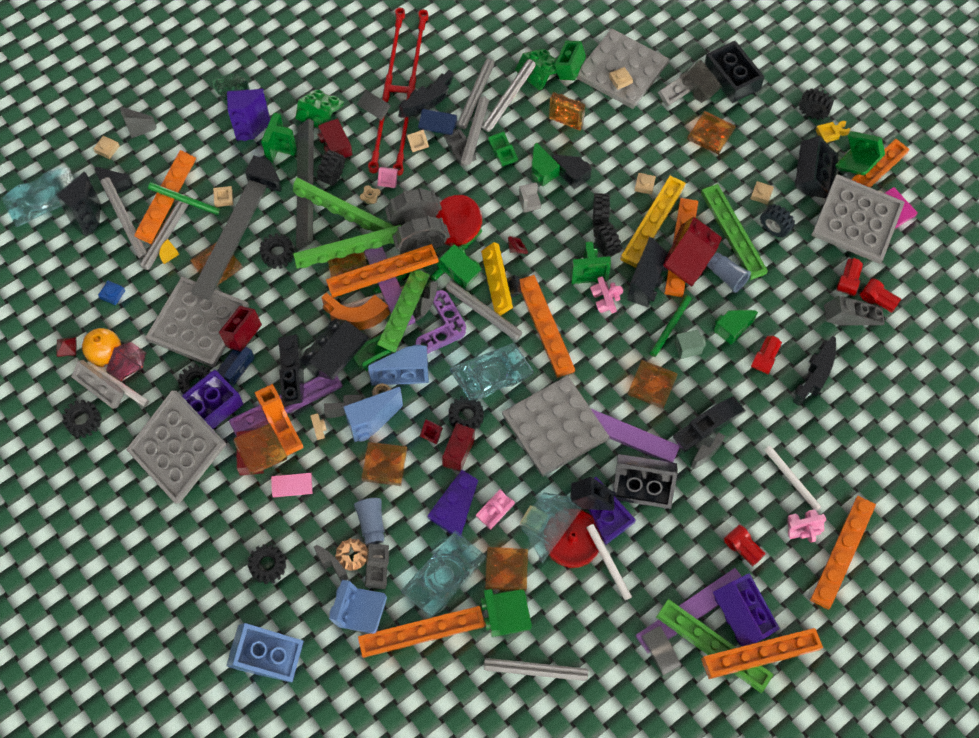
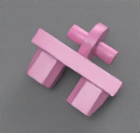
(602, 289)
(495, 509)
(806, 528)

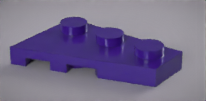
(453, 506)
(612, 523)

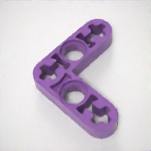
(447, 329)

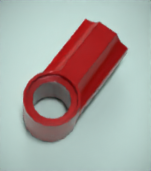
(850, 280)
(875, 293)
(766, 357)
(740, 541)

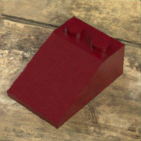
(692, 250)

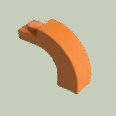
(361, 317)
(278, 418)

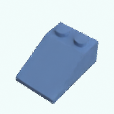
(401, 367)
(372, 413)
(264, 652)

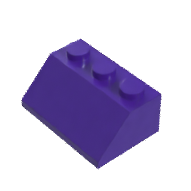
(248, 113)
(213, 399)
(746, 610)

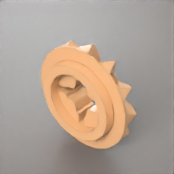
(359, 558)

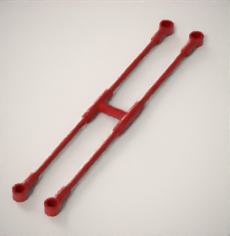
(400, 89)

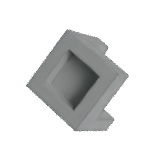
(529, 197)

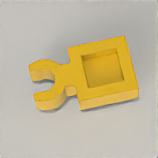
(832, 132)

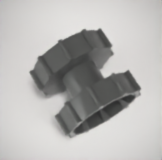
(417, 216)

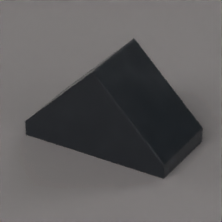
(119, 180)

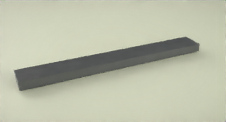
(305, 158)
(228, 240)

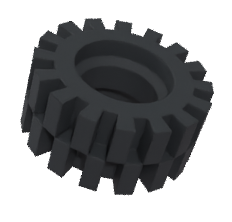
(816, 104)
(331, 167)
(601, 208)
(607, 239)
(276, 260)
(189, 375)
(458, 405)
(88, 426)
(275, 572)

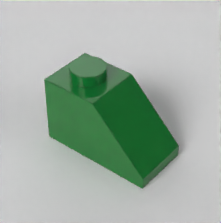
(543, 166)
(734, 324)

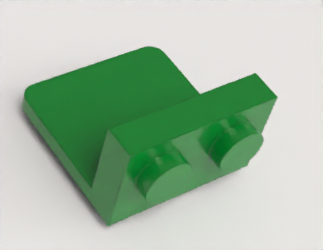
(544, 67)
(317, 107)
(863, 153)
(370, 353)
(506, 612)

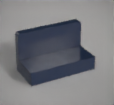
(437, 122)
(236, 365)

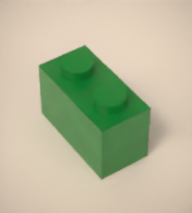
(570, 60)
(459, 266)

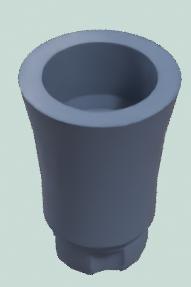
(729, 271)
(370, 519)

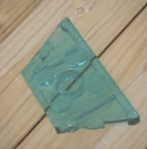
(548, 522)

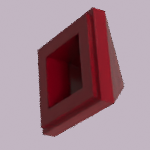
(516, 245)
(66, 347)
(431, 431)

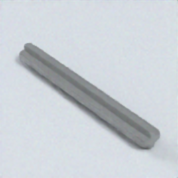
(475, 94)
(508, 95)
(475, 131)
(123, 217)
(163, 234)
(484, 310)
(536, 669)

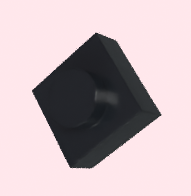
(514, 286)

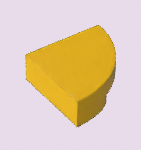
(167, 252)

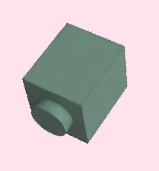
(689, 344)

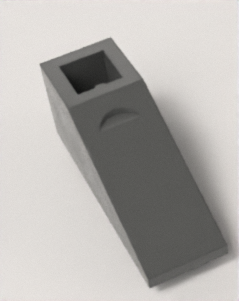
(853, 312)

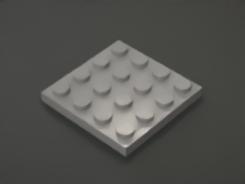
(618, 52)
(858, 219)
(193, 323)
(555, 426)
(176, 447)

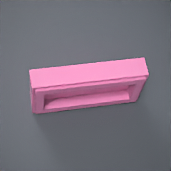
(292, 485)

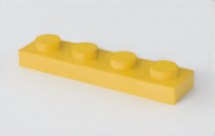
(497, 279)

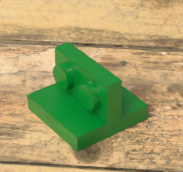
(278, 139)
(590, 267)

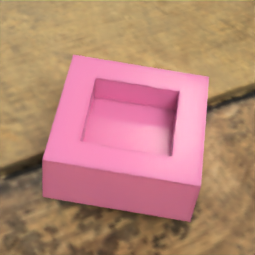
(387, 177)

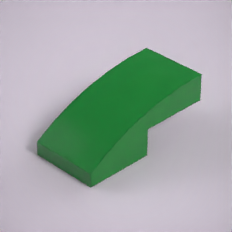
(502, 149)

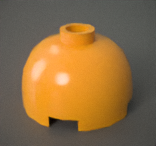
(99, 345)

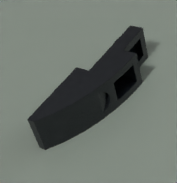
(426, 98)
(291, 370)
(818, 371)
(708, 423)

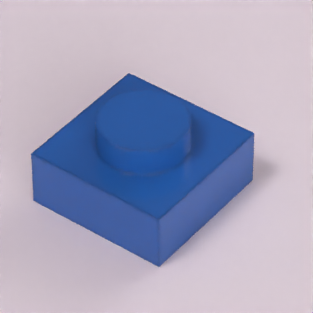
(111, 292)

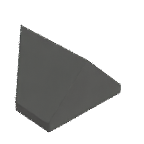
(137, 122)

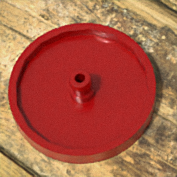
(461, 217)
(576, 545)

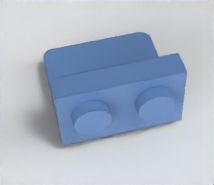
(357, 608)

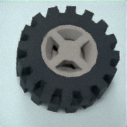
(777, 220)

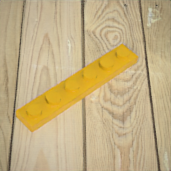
(653, 220)

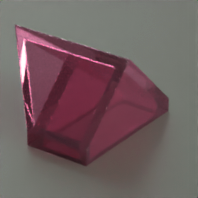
(126, 361)

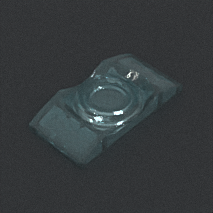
(38, 197)
(492, 372)
(443, 574)

